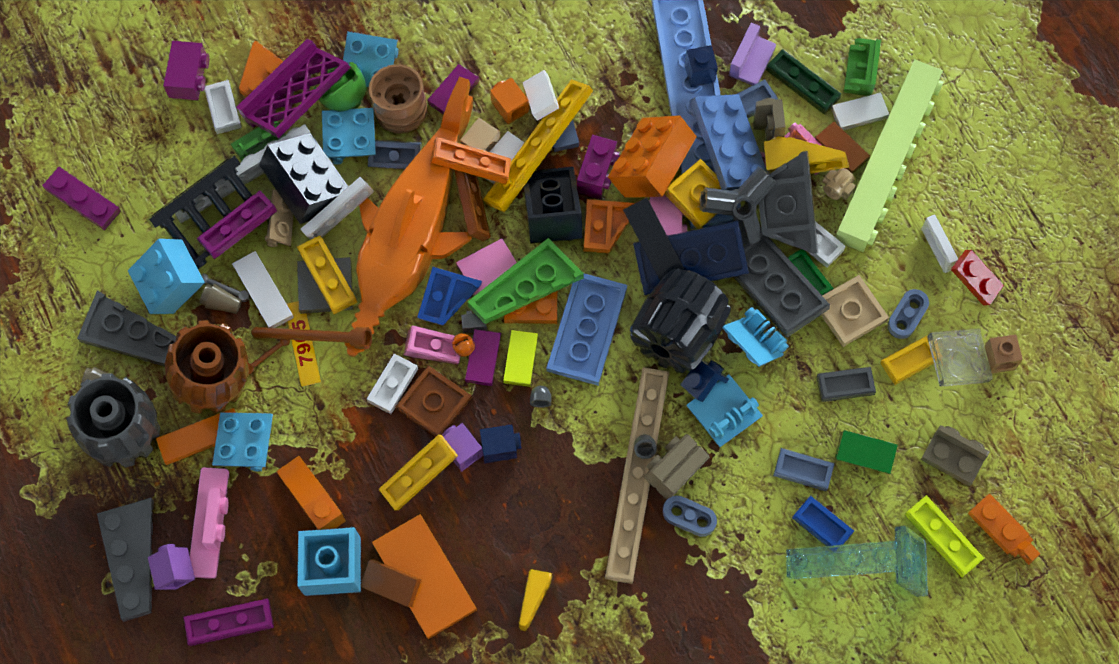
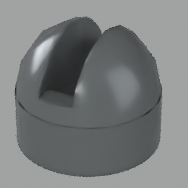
(540, 397)
(645, 446)

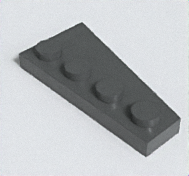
(128, 544)

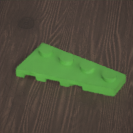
(530, 279)

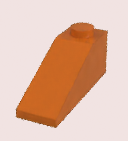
(311, 495)

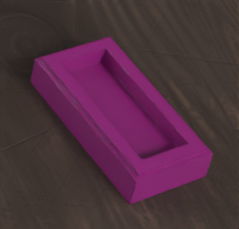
(441, 95)
(483, 358)

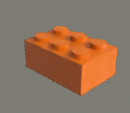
(652, 156)

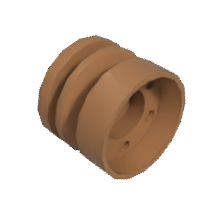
(398, 98)

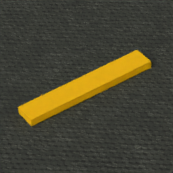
(538, 145)

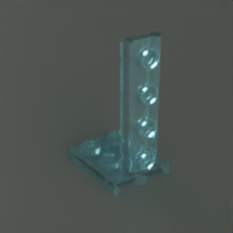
(904, 556)

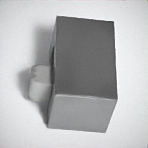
(471, 322)

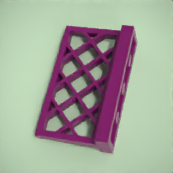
(287, 79)

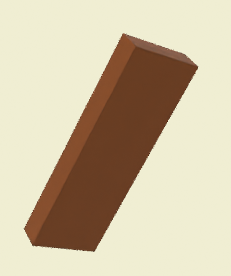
(472, 205)

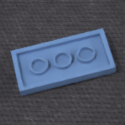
(728, 138)
(587, 329)

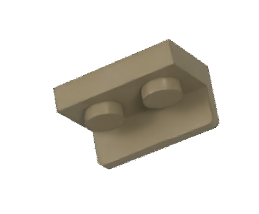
(770, 116)
(955, 455)

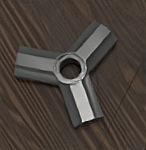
(726, 203)

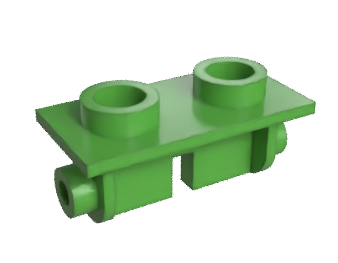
(253, 142)

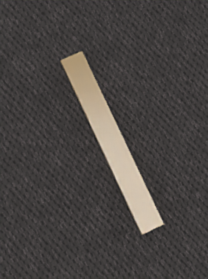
(634, 485)

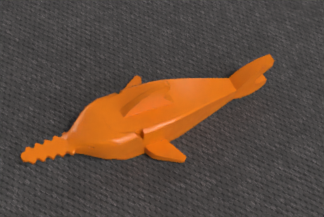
(409, 223)

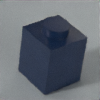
(701, 66)
(499, 443)

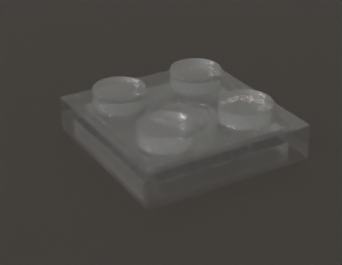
(959, 357)

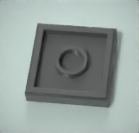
(309, 294)

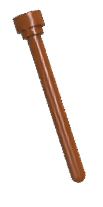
(359, 337)

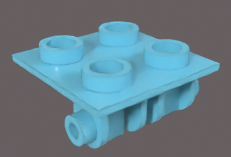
(369, 53)
(348, 133)
(753, 340)
(725, 411)
(243, 440)

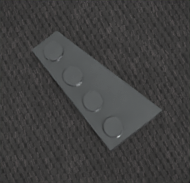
(124, 332)

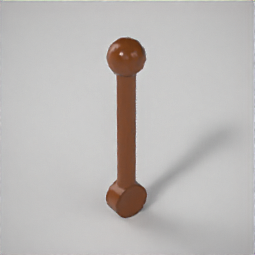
(283, 342)

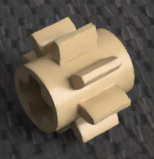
(839, 184)

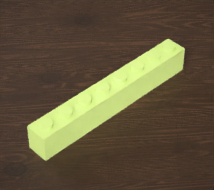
(888, 156)

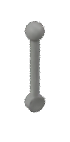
(244, 295)

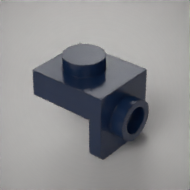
(703, 378)

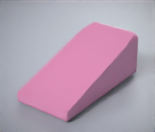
(430, 345)

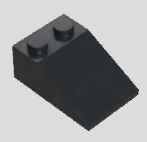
(553, 205)

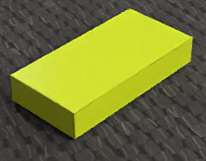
(520, 358)

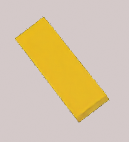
(327, 274)
(418, 472)

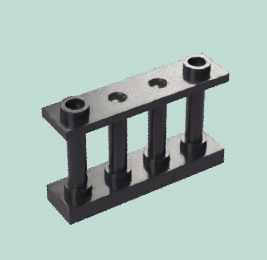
(185, 203)

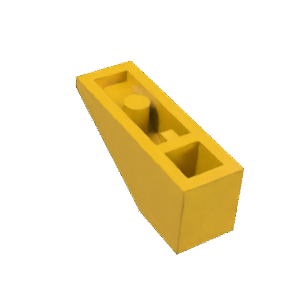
(821, 158)

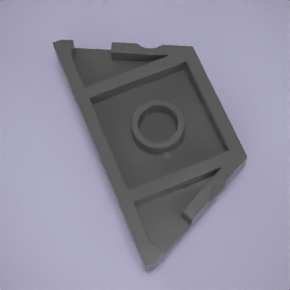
(789, 206)

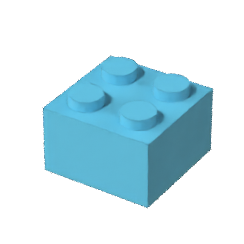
(166, 276)
(329, 561)

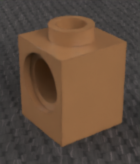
(1003, 353)

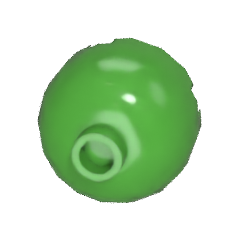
(346, 92)

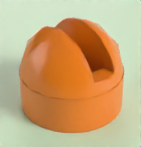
(464, 348)

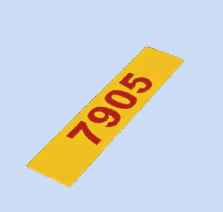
(303, 349)

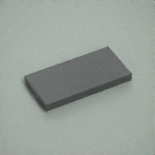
(780, 287)

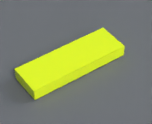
(944, 536)

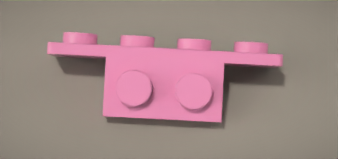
(208, 522)

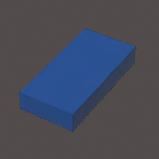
(822, 523)

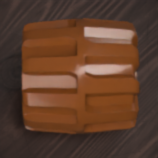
(206, 367)

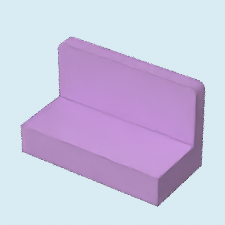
(751, 57)

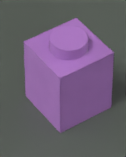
(464, 445)
(171, 567)

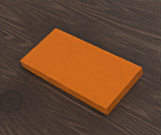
(440, 596)

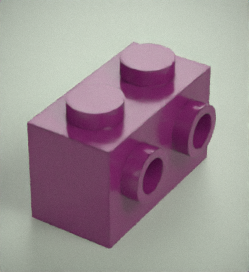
(186, 70)
(597, 166)

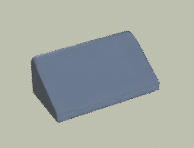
(394, 154)

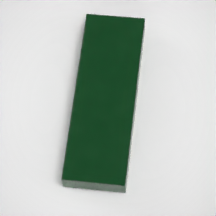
(803, 81)

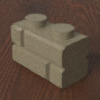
(676, 466)

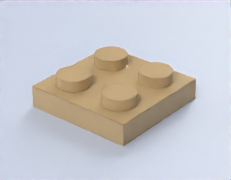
(853, 311)

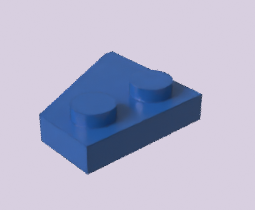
(445, 295)

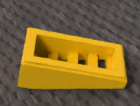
(536, 588)

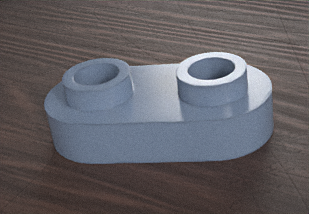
(907, 315)
(690, 515)

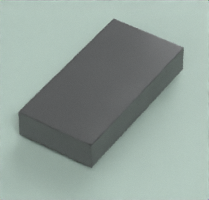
(846, 384)

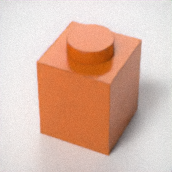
(509, 100)

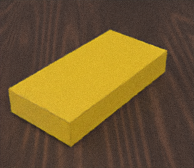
(908, 361)

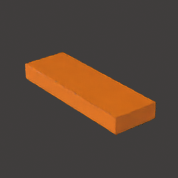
(471, 160)
(189, 439)

